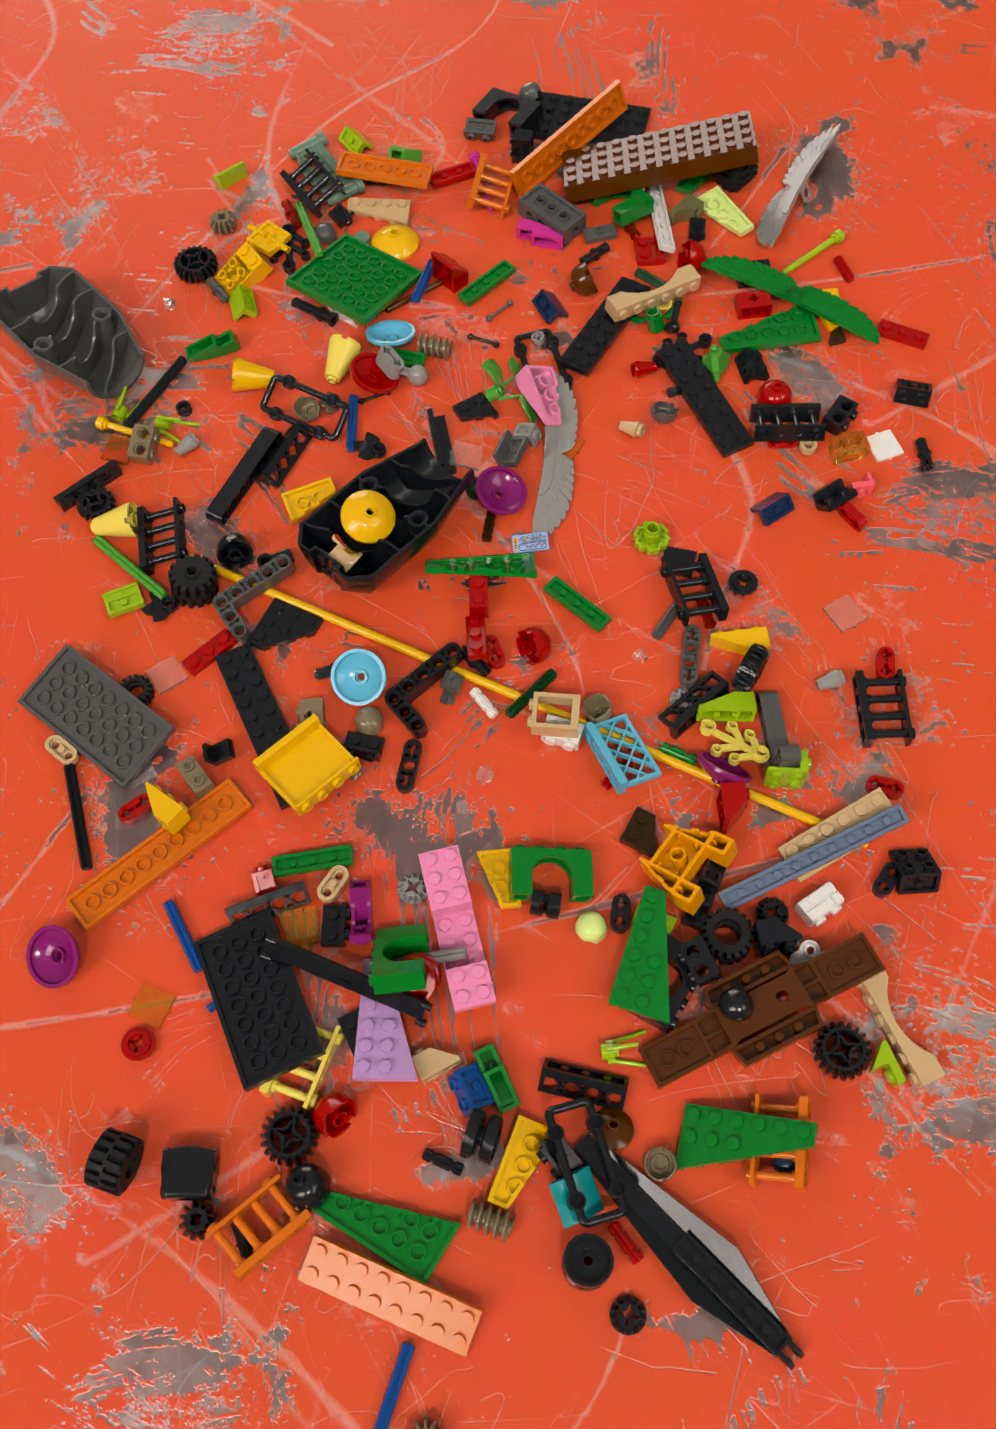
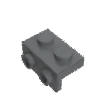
(480, 129)
(510, 449)

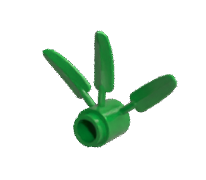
(654, 319)

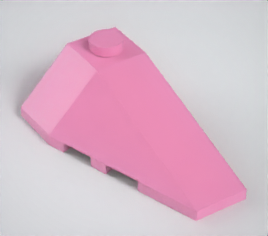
(539, 388)

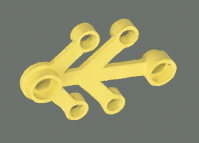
(754, 752)

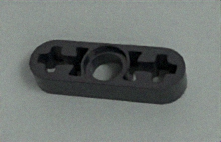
(410, 773)

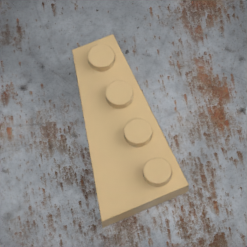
(387, 209)

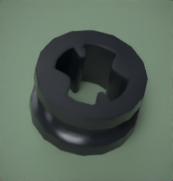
(184, 404)

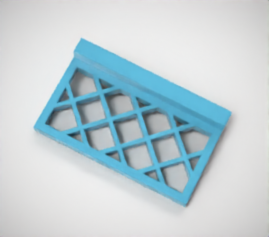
(608, 761)

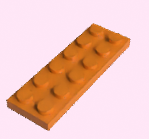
(384, 169)

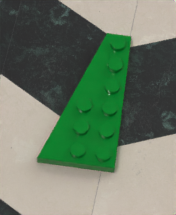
(778, 330)
(397, 1235)

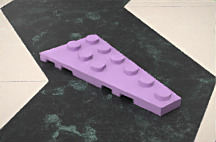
(381, 1043)

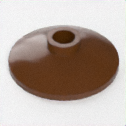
(617, 1137)

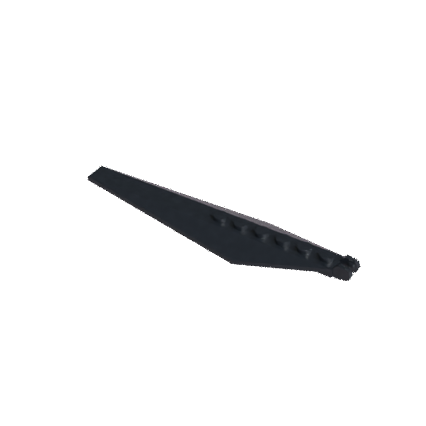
(695, 1256)

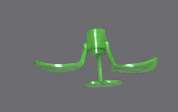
(497, 390)

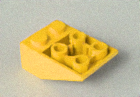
(244, 268)

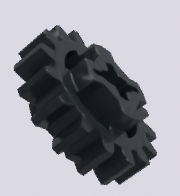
(95, 502)

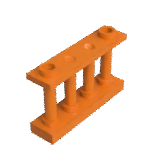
(477, 187)
(799, 1177)
(261, 1250)

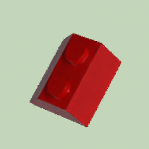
(449, 271)
(730, 803)

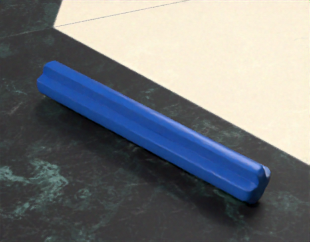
(422, 283)
(352, 423)
(183, 935)
(394, 1386)

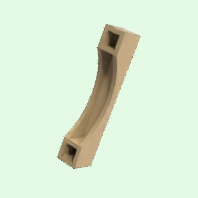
(626, 304)
(921, 1065)

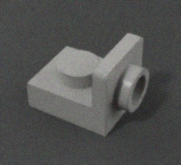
(530, 430)

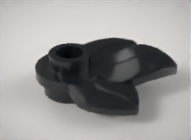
(370, 448)
(159, 607)

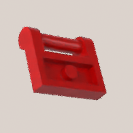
(643, 252)

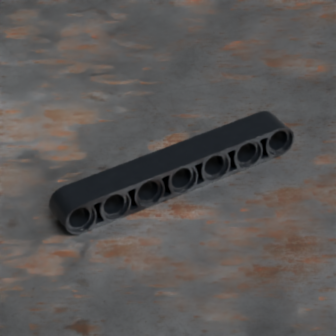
(243, 476)

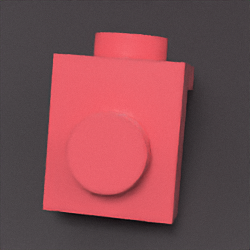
(865, 487)

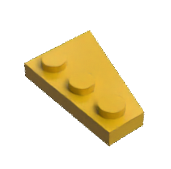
(307, 498)
(496, 868)

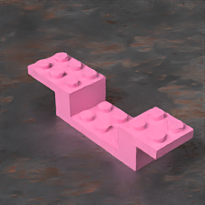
(456, 927)

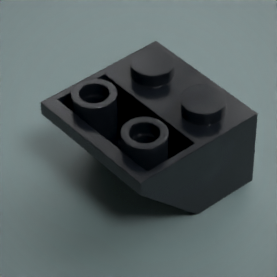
(774, 935)

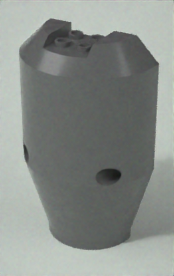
(72, 332)

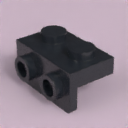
(751, 366)

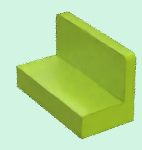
(354, 140)
(231, 175)
(242, 302)

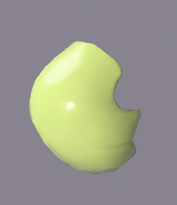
(591, 927)

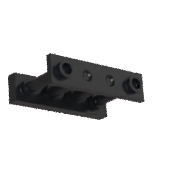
(299, 186)
(787, 413)
(146, 533)
(707, 579)
(866, 717)

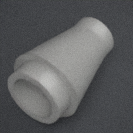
(187, 444)
(831, 680)

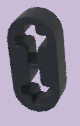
(891, 882)
(615, 913)

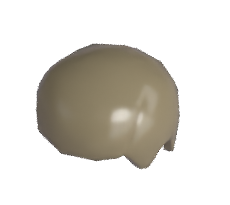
(307, 408)
(597, 708)
(369, 721)
(660, 1164)

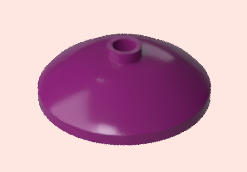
(505, 484)
(721, 770)
(53, 956)

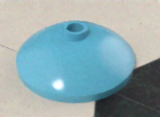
(390, 332)
(346, 678)

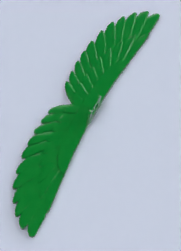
(810, 298)

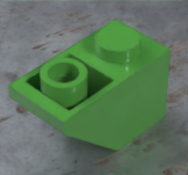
(405, 153)

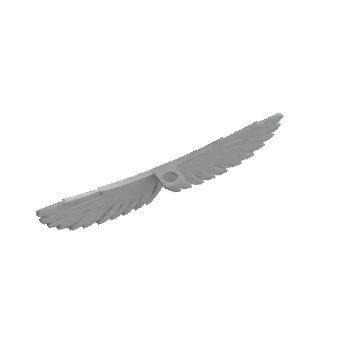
(796, 181)
(557, 469)

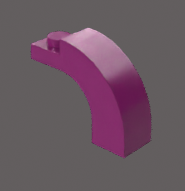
(361, 912)

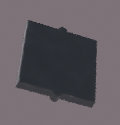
(679, 557)

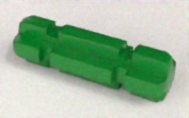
(678, 753)

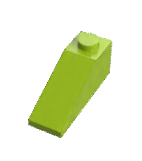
(730, 707)

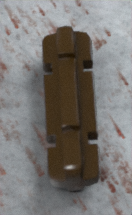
(488, 527)

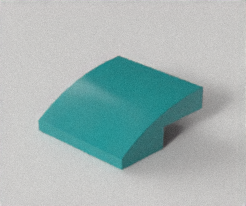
(585, 1184)

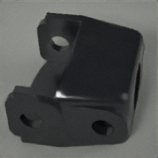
(189, 1173)

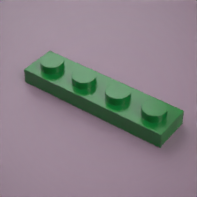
(486, 283)
(577, 604)
(312, 861)

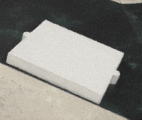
(884, 446)

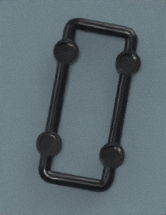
(552, 344)
(332, 401)
(576, 1200)

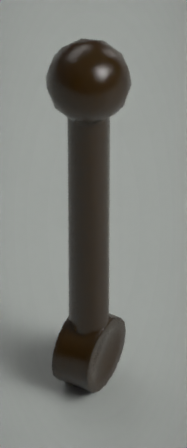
(496, 344)

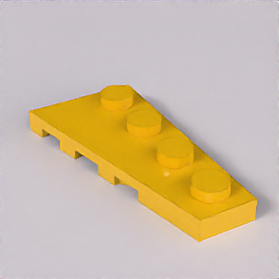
(517, 1162)

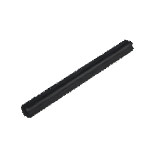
(155, 392)
(78, 817)

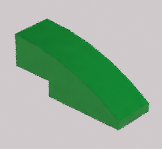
(213, 346)
(496, 1077)

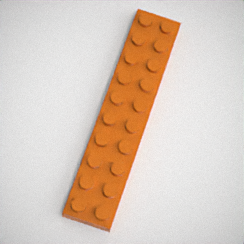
(572, 135)
(157, 856)

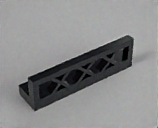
(441, 440)
(278, 453)
(99, 477)
(688, 716)
(270, 896)
(582, 1076)

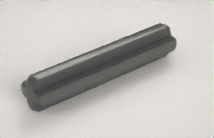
(665, 622)

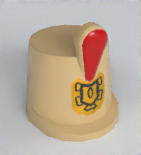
(343, 553)

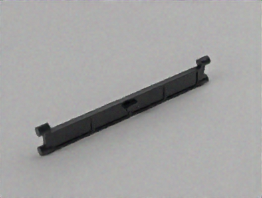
(344, 977)

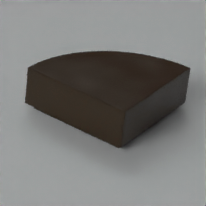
(837, 337)

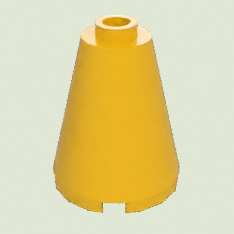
(249, 375)

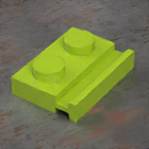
(123, 600)

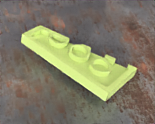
(725, 212)

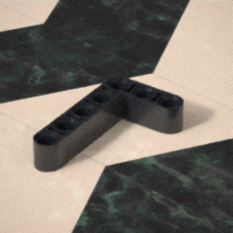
(420, 686)

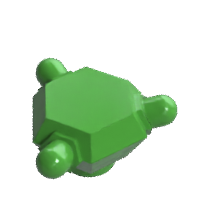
(716, 362)

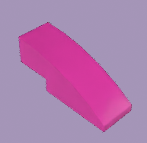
(539, 234)

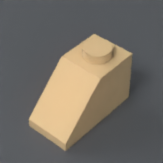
(433, 1063)

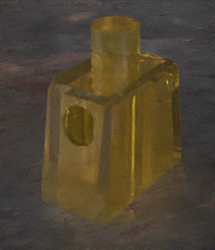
(302, 926)

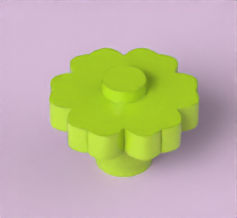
(651, 537)

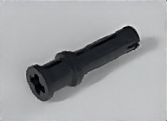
(320, 313)

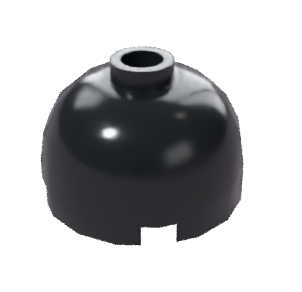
(234, 551)
(308, 1186)

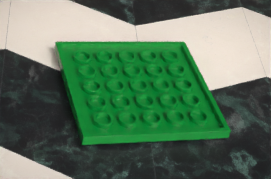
(354, 278)

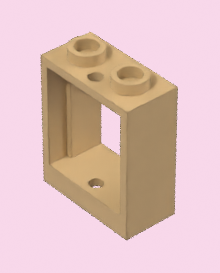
(551, 729)

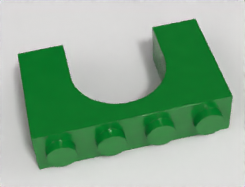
(635, 206)
(575, 863)
(398, 976)

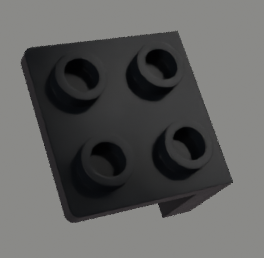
(915, 871)

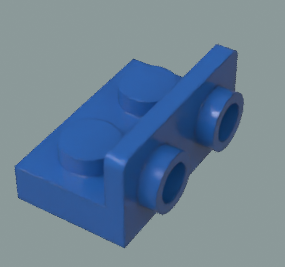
(470, 1089)

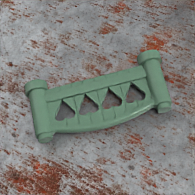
(318, 145)

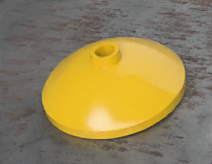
(396, 241)
(367, 527)

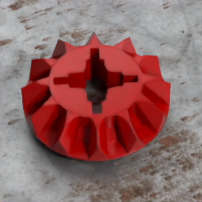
(134, 1035)

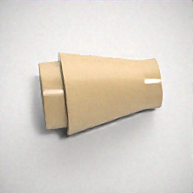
(633, 428)

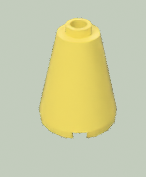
(339, 357)
(117, 522)

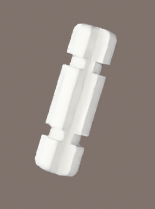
(484, 703)

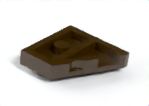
(641, 832)

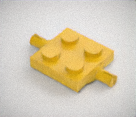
(269, 238)

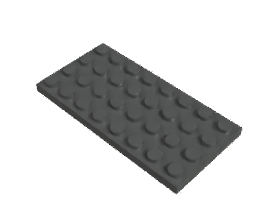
(96, 715)

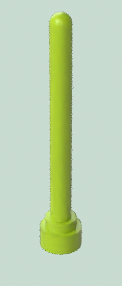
(835, 238)

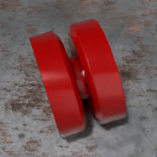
(433, 974)

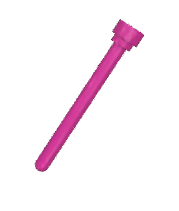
(474, 157)

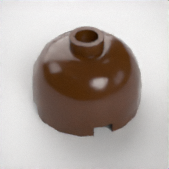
(582, 280)

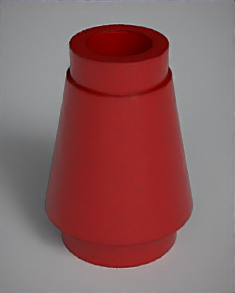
(643, 368)

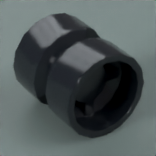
(552, 907)

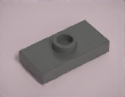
(600, 233)

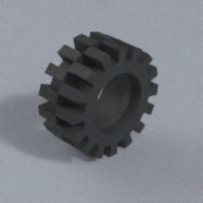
(143, 683)

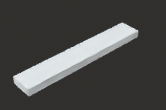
(661, 219)

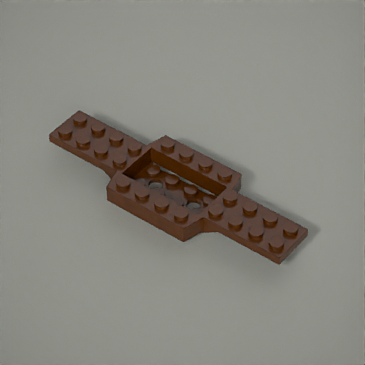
(806, 985)

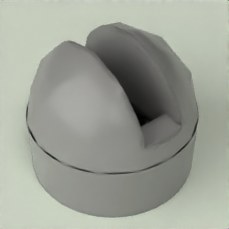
(538, 338)

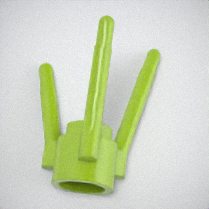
(120, 411)
(165, 423)
(611, 1049)

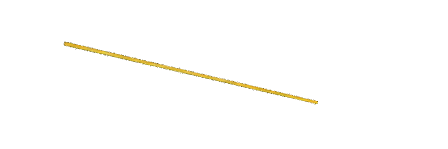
(513, 694)

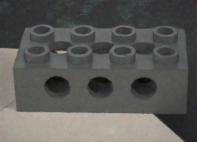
(552, 210)

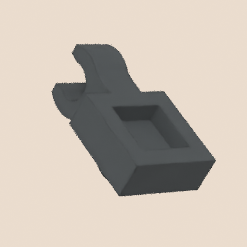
(451, 684)

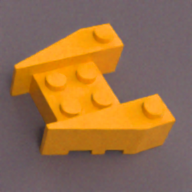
(681, 858)

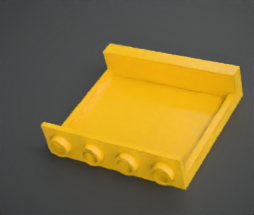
(306, 765)

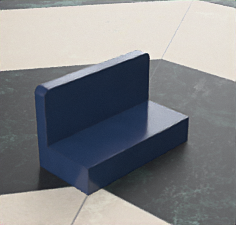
(549, 306)
(773, 507)

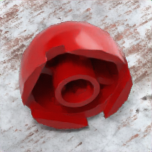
(692, 253)
(774, 392)
(534, 644)
(333, 1114)

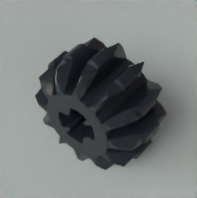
(189, 1223)

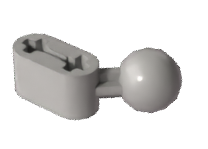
(394, 366)

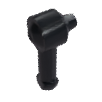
(673, 326)

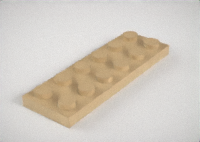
(844, 819)

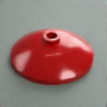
(370, 376)

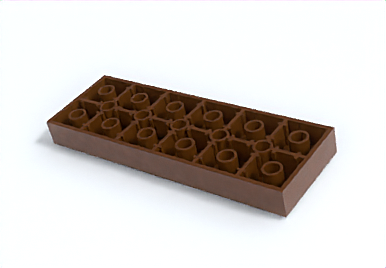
(660, 157)

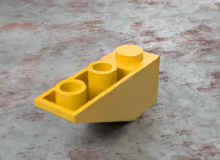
(740, 640)
(166, 810)

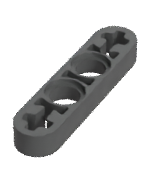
(690, 656)

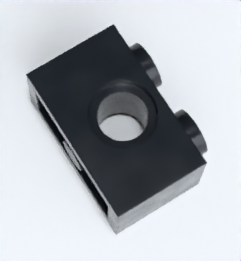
(522, 144)

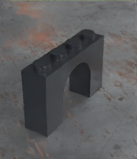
(499, 101)
(678, 1000)

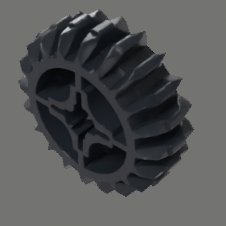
(191, 264)
(751, 668)
(844, 1059)
(286, 1145)

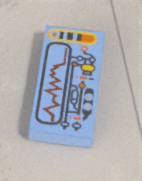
(530, 542)

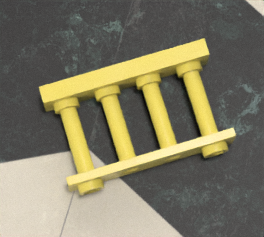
(310, 1098)

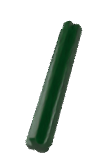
(521, 702)

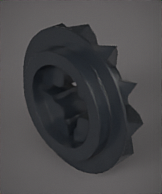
(744, 576)
(771, 903)
(618, 1320)

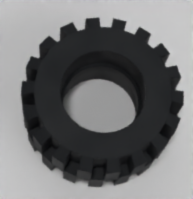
(736, 923)

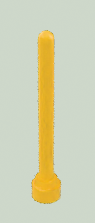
(104, 424)

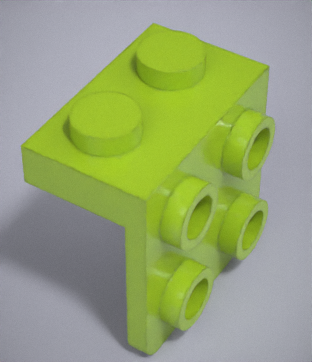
(787, 776)

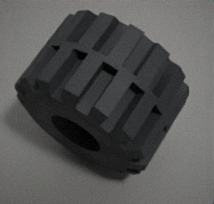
(736, 178)
(193, 581)
(113, 1161)

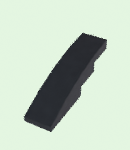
(709, 883)

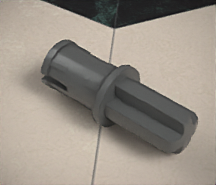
(217, 289)

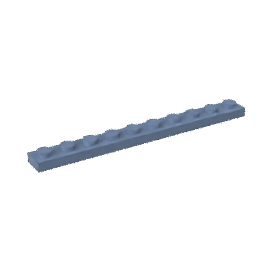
(813, 857)

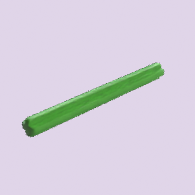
(308, 227)
(130, 567)

